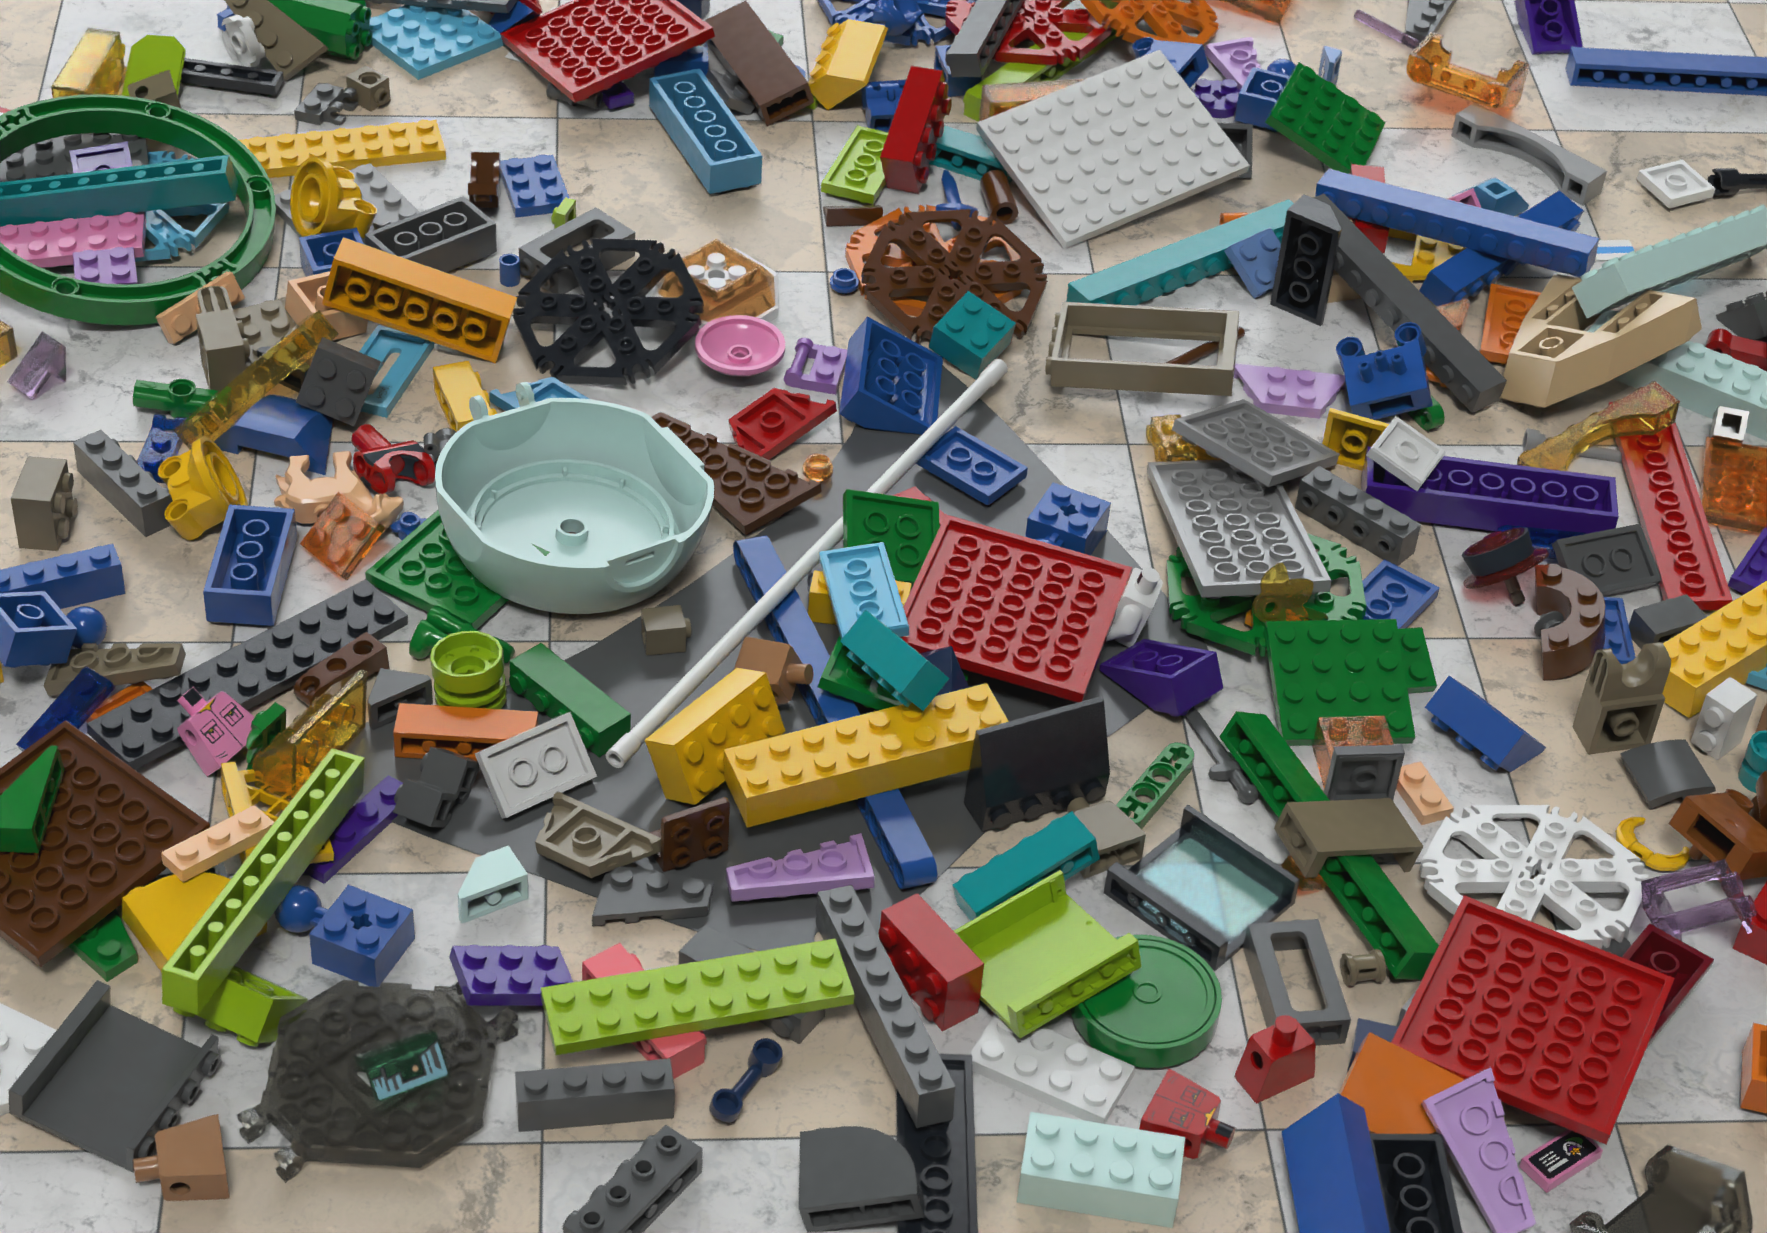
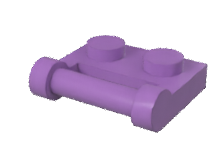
(826, 369)

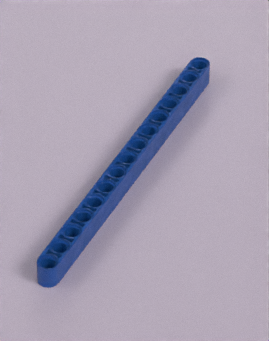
(789, 623)

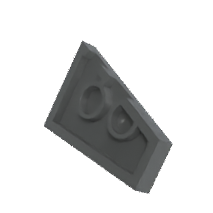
(644, 892)

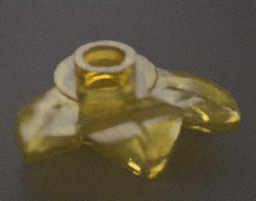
(1285, 593)

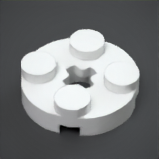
(241, 41)

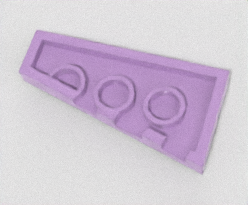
(1480, 1147)

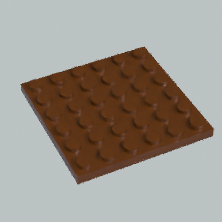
(95, 849)

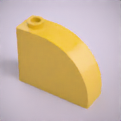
(168, 911)

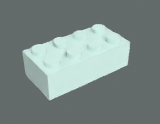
(1101, 1170)

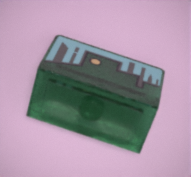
(403, 1065)

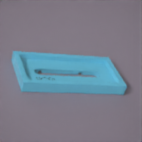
(412, 355)

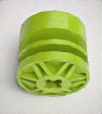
(469, 671)

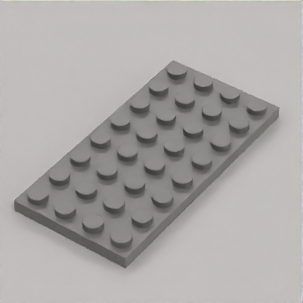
(1233, 528)

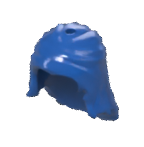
(896, 15)

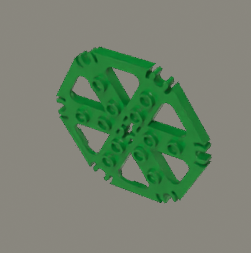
(1201, 613)

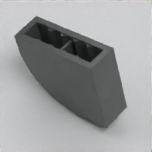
(855, 1179)

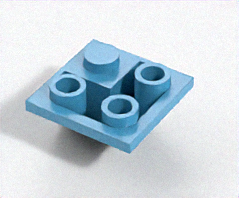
(1499, 197)

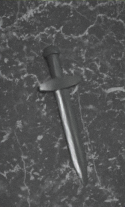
(1227, 767)

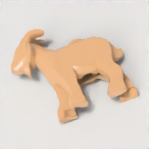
(314, 495)

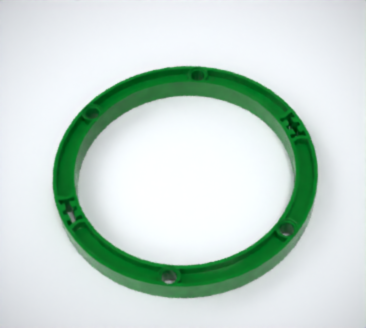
(151, 120)

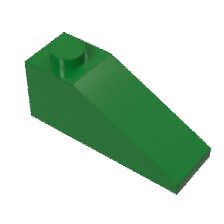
(29, 803)

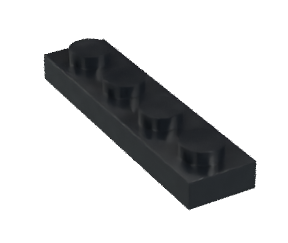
(231, 77)

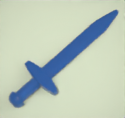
(953, 198)

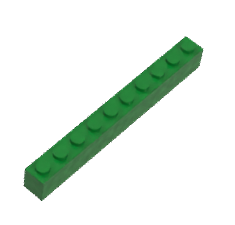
(1353, 879)

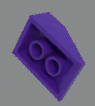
(1549, 25)
(1166, 675)

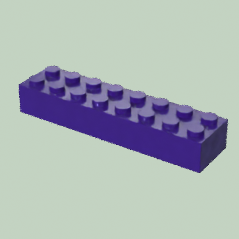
(1499, 494)

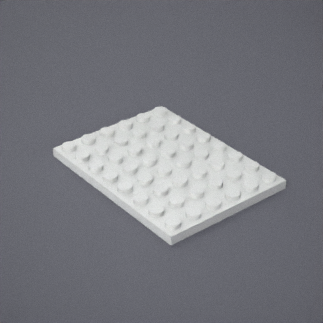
(1112, 148)

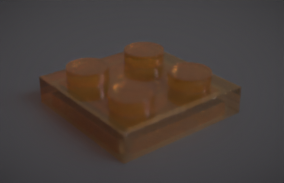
(342, 536)

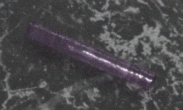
(1386, 29)

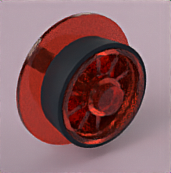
(1502, 558)

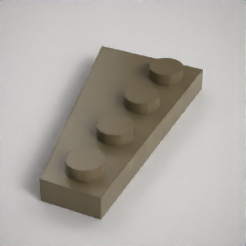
(284, 41)
(118, 664)

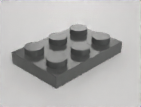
(1611, 558)

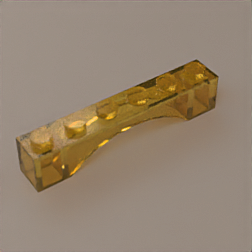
(256, 380)
(1640, 413)

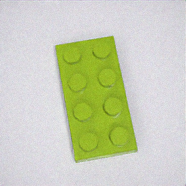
(858, 168)

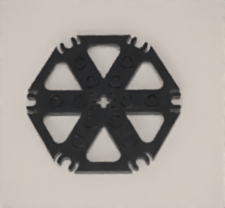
(592, 323)

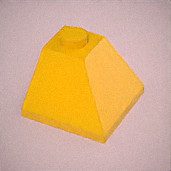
(1351, 436)

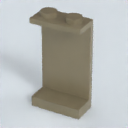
(1344, 829)

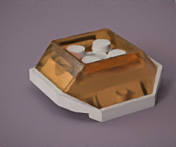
(727, 283)

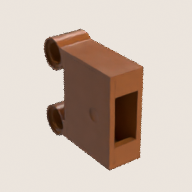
(1724, 830)

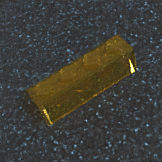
(326, 724)

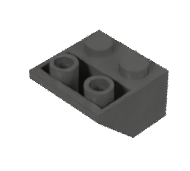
(1746, 319)

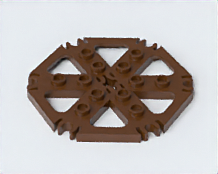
(937, 266)

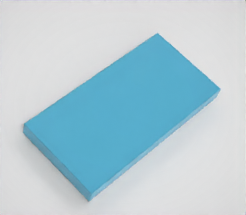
(861, 581)

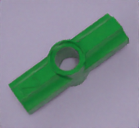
(177, 397)

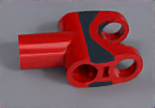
(381, 462)

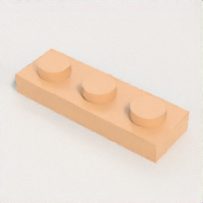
(181, 318)
(217, 843)

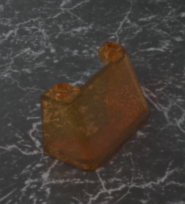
(1431, 67)

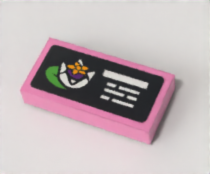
(1560, 1159)

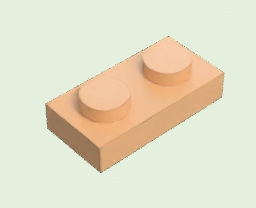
(1422, 794)

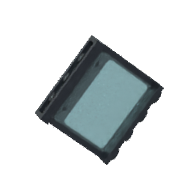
(1203, 888)

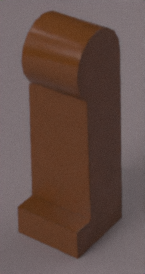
(341, 664)

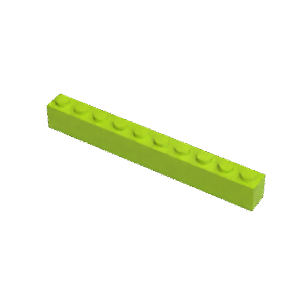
(1029, 72)
(262, 882)

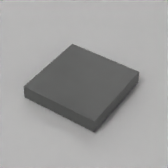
(1364, 772)

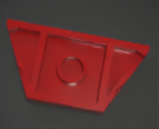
(777, 421)

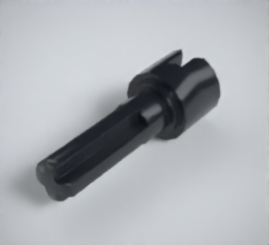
(1729, 181)

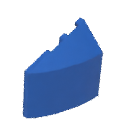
(283, 429)

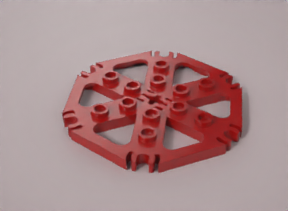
(1043, 24)

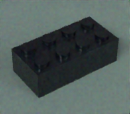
(1415, 1183)

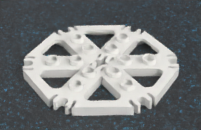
(1510, 866)

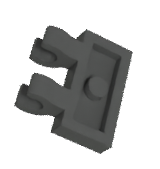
(324, 104)

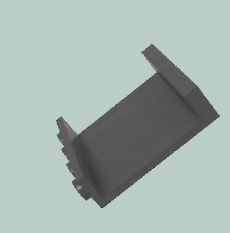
(110, 1080)

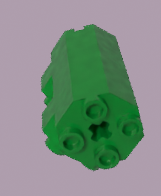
(336, 23)

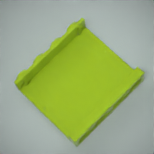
(1044, 955)

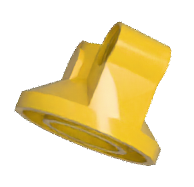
(328, 200)
(200, 487)

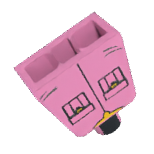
(214, 728)

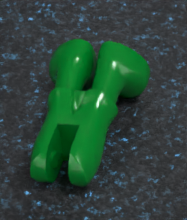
(437, 626)

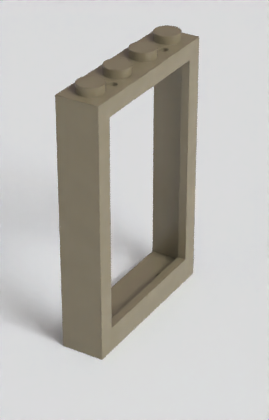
(1145, 323)

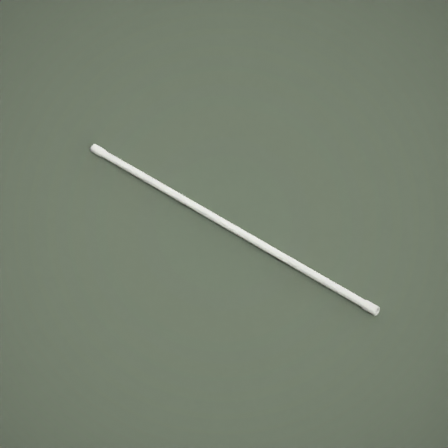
(632, 741)

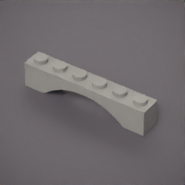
(1570, 173)

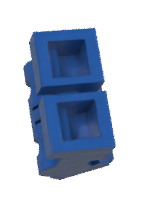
(880, 102)

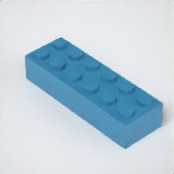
(705, 131)

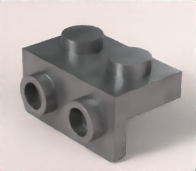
(730, 91)

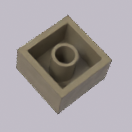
(43, 503)

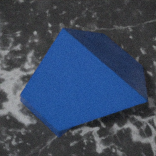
(517, 15)

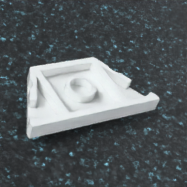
(19, 1044)

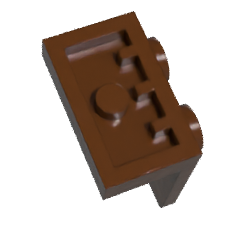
(693, 834)

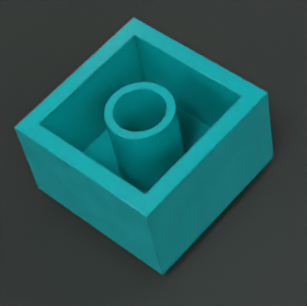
(972, 335)

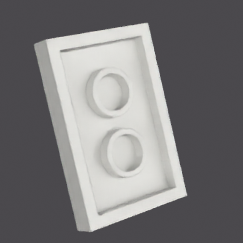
(535, 765)

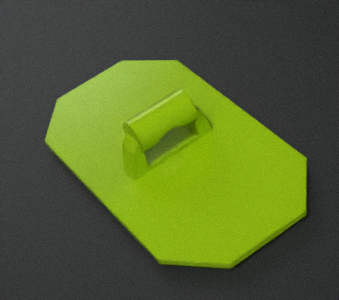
(152, 56)

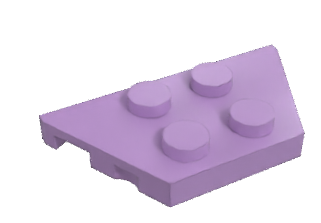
(1289, 390)

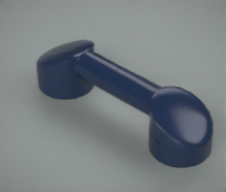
(761, 1063)

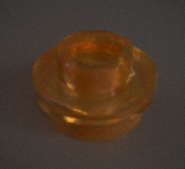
(817, 467)

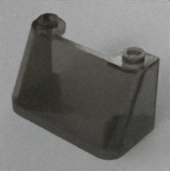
(1682, 1197)

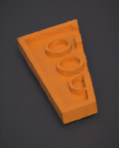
(1503, 319)

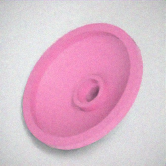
(740, 345)

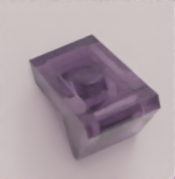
(43, 359)

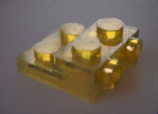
(1169, 444)

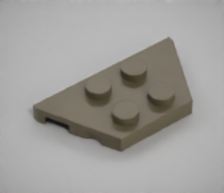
(591, 838)

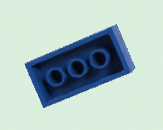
(250, 565)

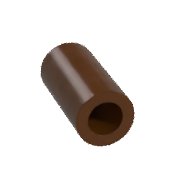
(999, 196)

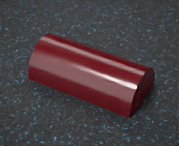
(1671, 957)

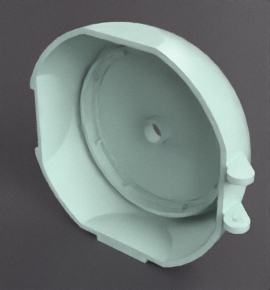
(578, 469)

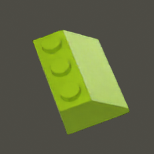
(248, 1007)

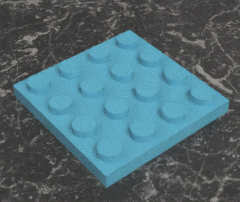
(431, 38)

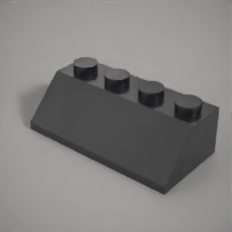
(1306, 259)

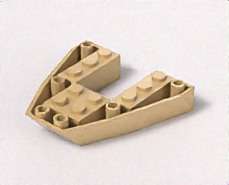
(1559, 359)

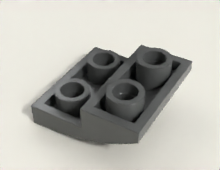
(1666, 771)

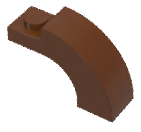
(485, 179)

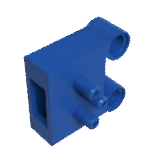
(1186, 58)
(1388, 379)

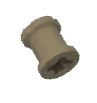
(1363, 967)

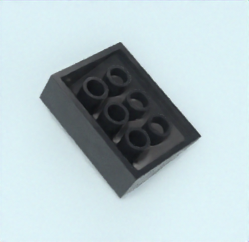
(1038, 764)

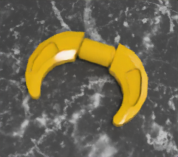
(1626, 836)

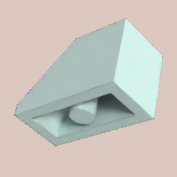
(492, 884)

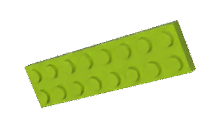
(696, 996)

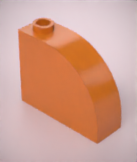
(1393, 1085)

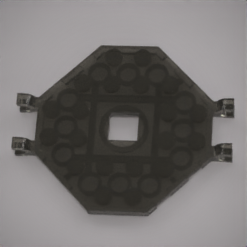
(332, 1111)

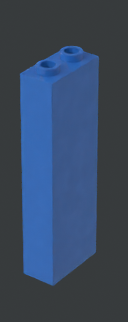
(1334, 1170)

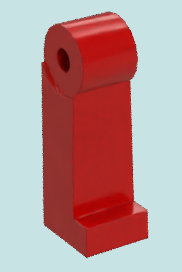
(1740, 348)

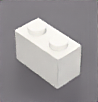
(1723, 718)

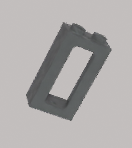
(588, 225)
(1260, 942)

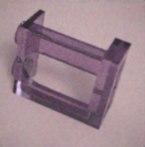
(1675, 923)

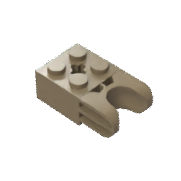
(220, 338)
(1623, 700)

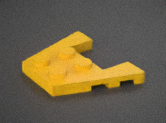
(1426, 256)

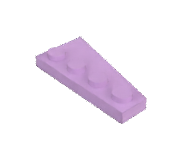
(803, 872)

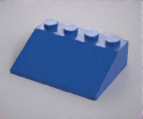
(890, 381)

